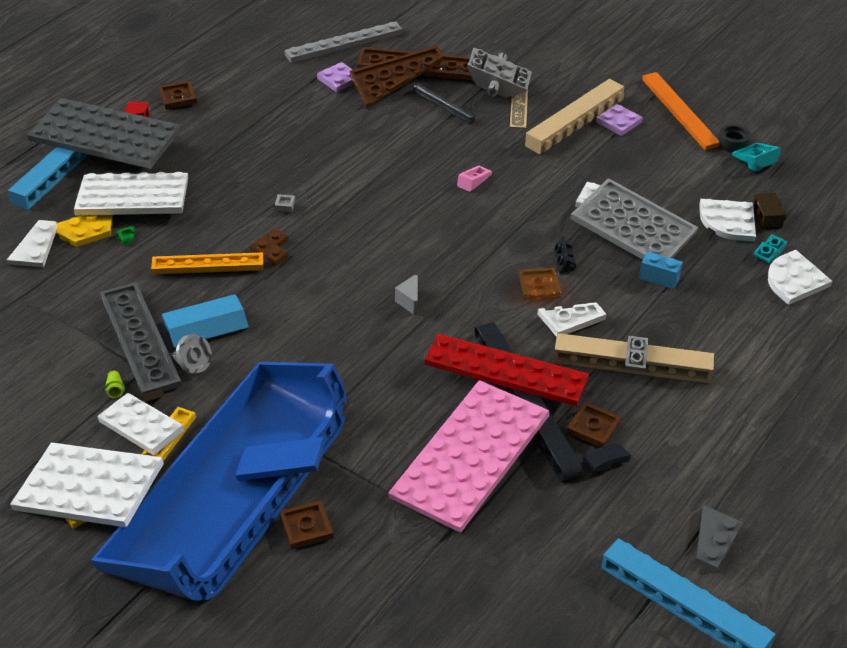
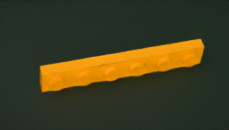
(207, 263)

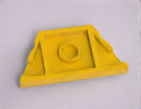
(85, 229)

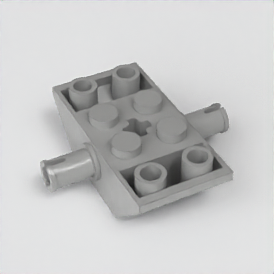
(497, 74)

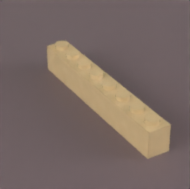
(574, 116)
(611, 356)

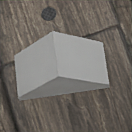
(407, 294)

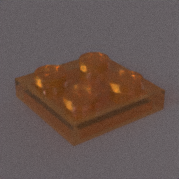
(539, 283)

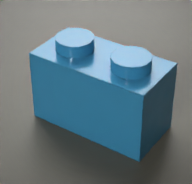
(660, 270)

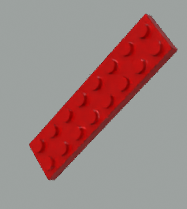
(507, 369)

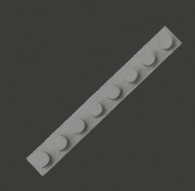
(343, 42)

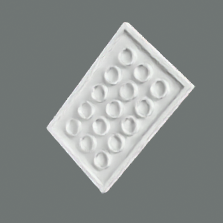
(131, 193)
(88, 484)

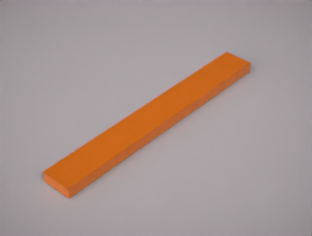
(681, 111)

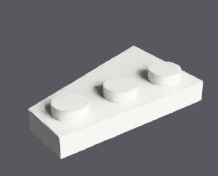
(572, 319)

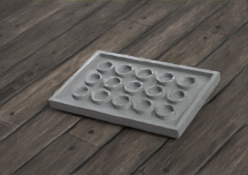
(633, 221)

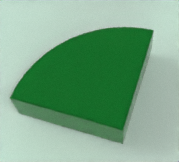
(126, 235)

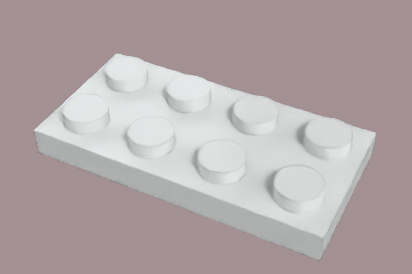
(140, 423)

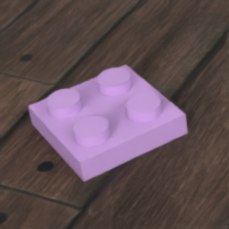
(336, 77)
(619, 119)

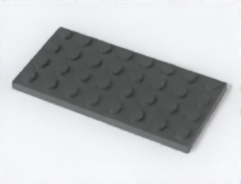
(105, 133)

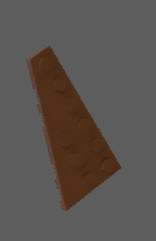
(385, 77)

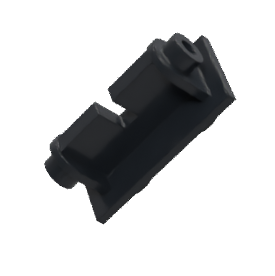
(564, 256)

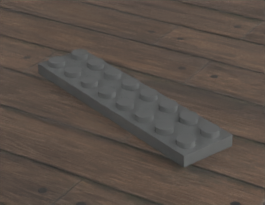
(140, 339)

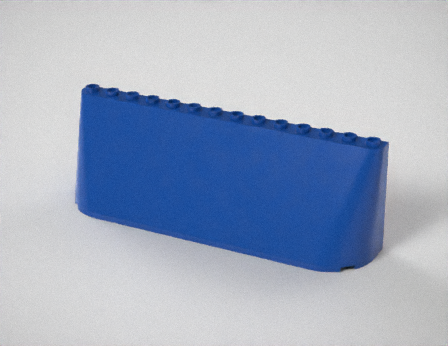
(198, 515)

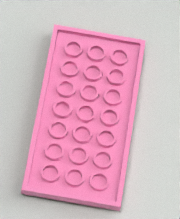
(469, 455)

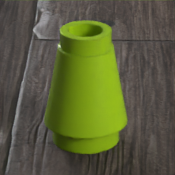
(114, 386)

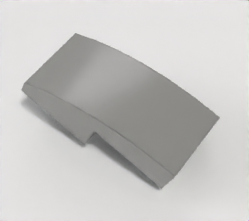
(636, 353)

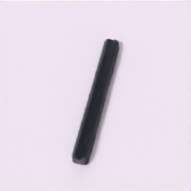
(444, 103)

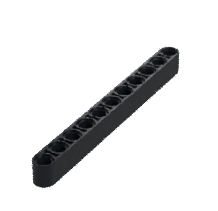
(549, 436)

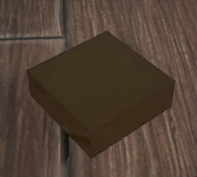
(149, 396)

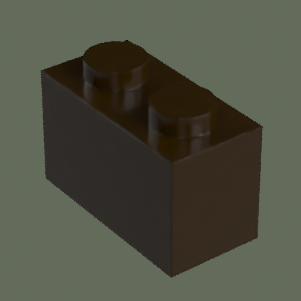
(769, 211)

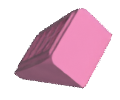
(473, 178)

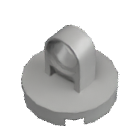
(192, 353)

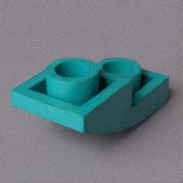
(770, 249)

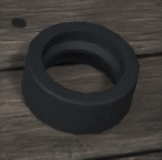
(734, 130)

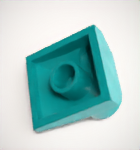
(758, 155)

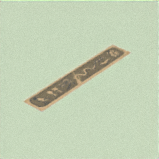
(519, 110)

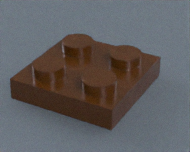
(177, 95)
(594, 425)
(306, 524)

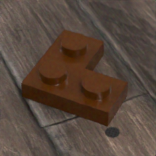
(270, 246)

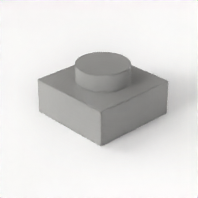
(285, 203)

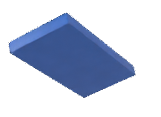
(280, 459)

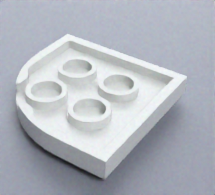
(729, 218)
(795, 277)

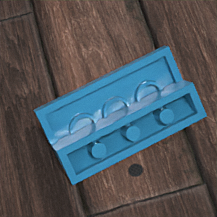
(206, 319)

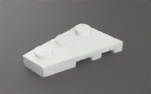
(35, 246)

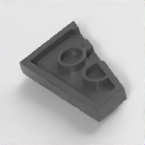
(715, 537)

